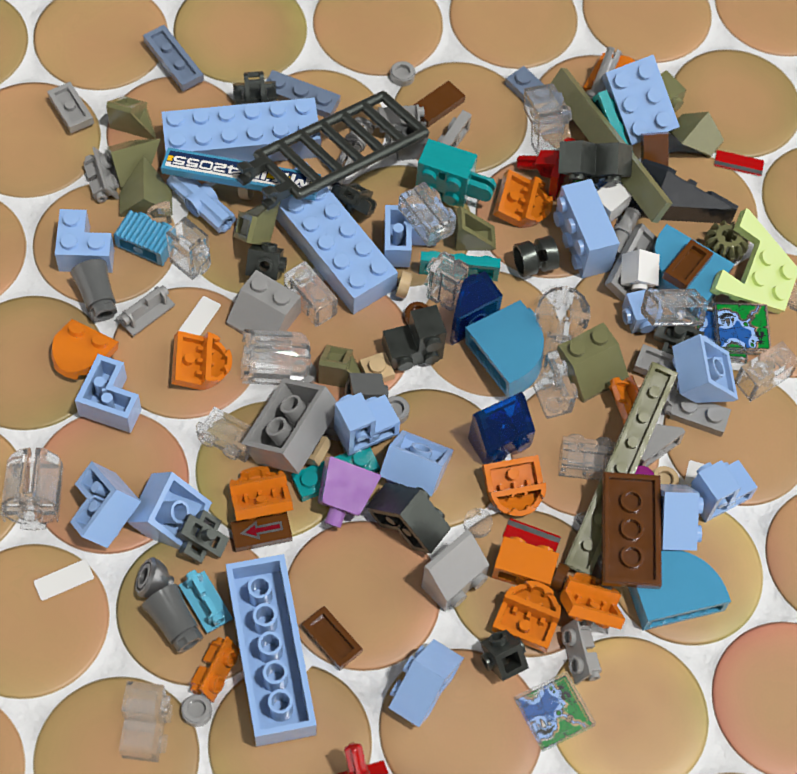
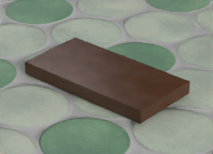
(631, 530)

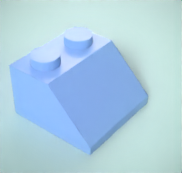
(704, 371)
(415, 462)
(164, 507)

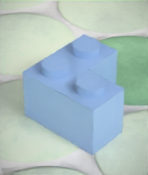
(399, 237)
(77, 244)
(103, 397)
(364, 422)
(722, 487)
(106, 507)
(680, 517)
(424, 681)

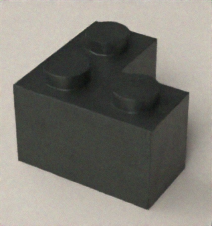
(595, 161)
(418, 342)
(411, 514)

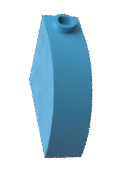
(670, 244)
(508, 347)
(687, 592)

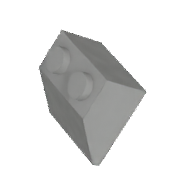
(264, 305)
(455, 572)

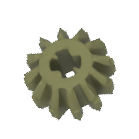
(726, 241)

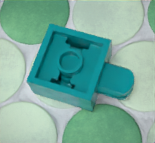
(453, 174)

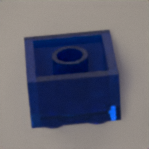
(476, 300)
(502, 429)

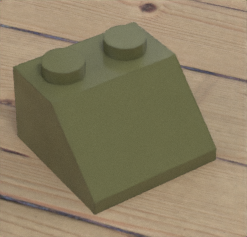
(593, 361)

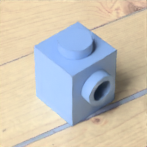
(632, 313)

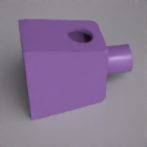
(345, 489)

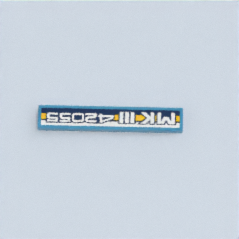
(222, 170)

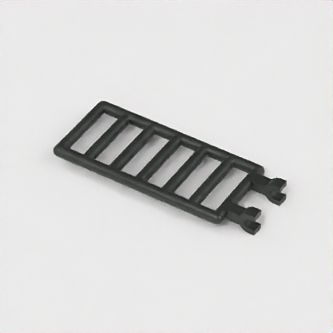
(288, 187)

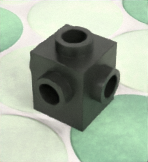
(261, 254)
(504, 654)

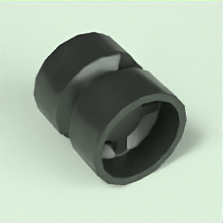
(540, 255)

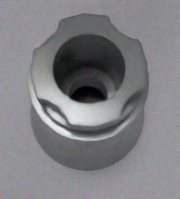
(95, 288)
(173, 618)

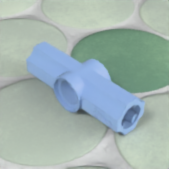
(203, 202)

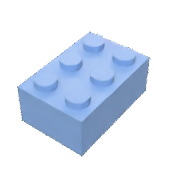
(640, 99)
(586, 228)

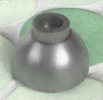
(152, 577)

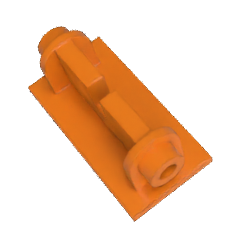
(624, 394)
(222, 657)

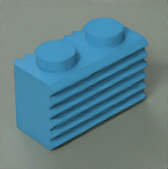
(143, 237)

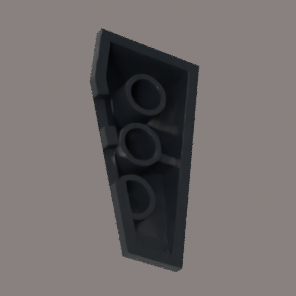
(688, 201)

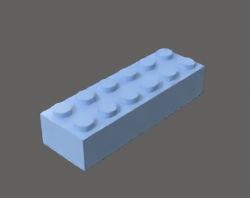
(240, 129)
(338, 248)
(270, 650)

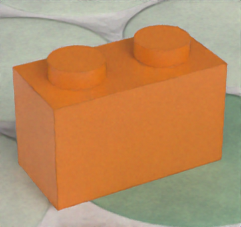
(524, 562)

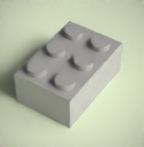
(290, 425)

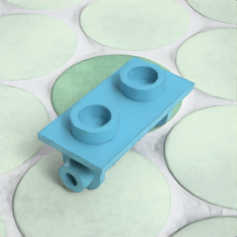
(205, 601)

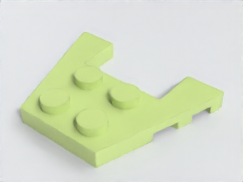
(768, 273)

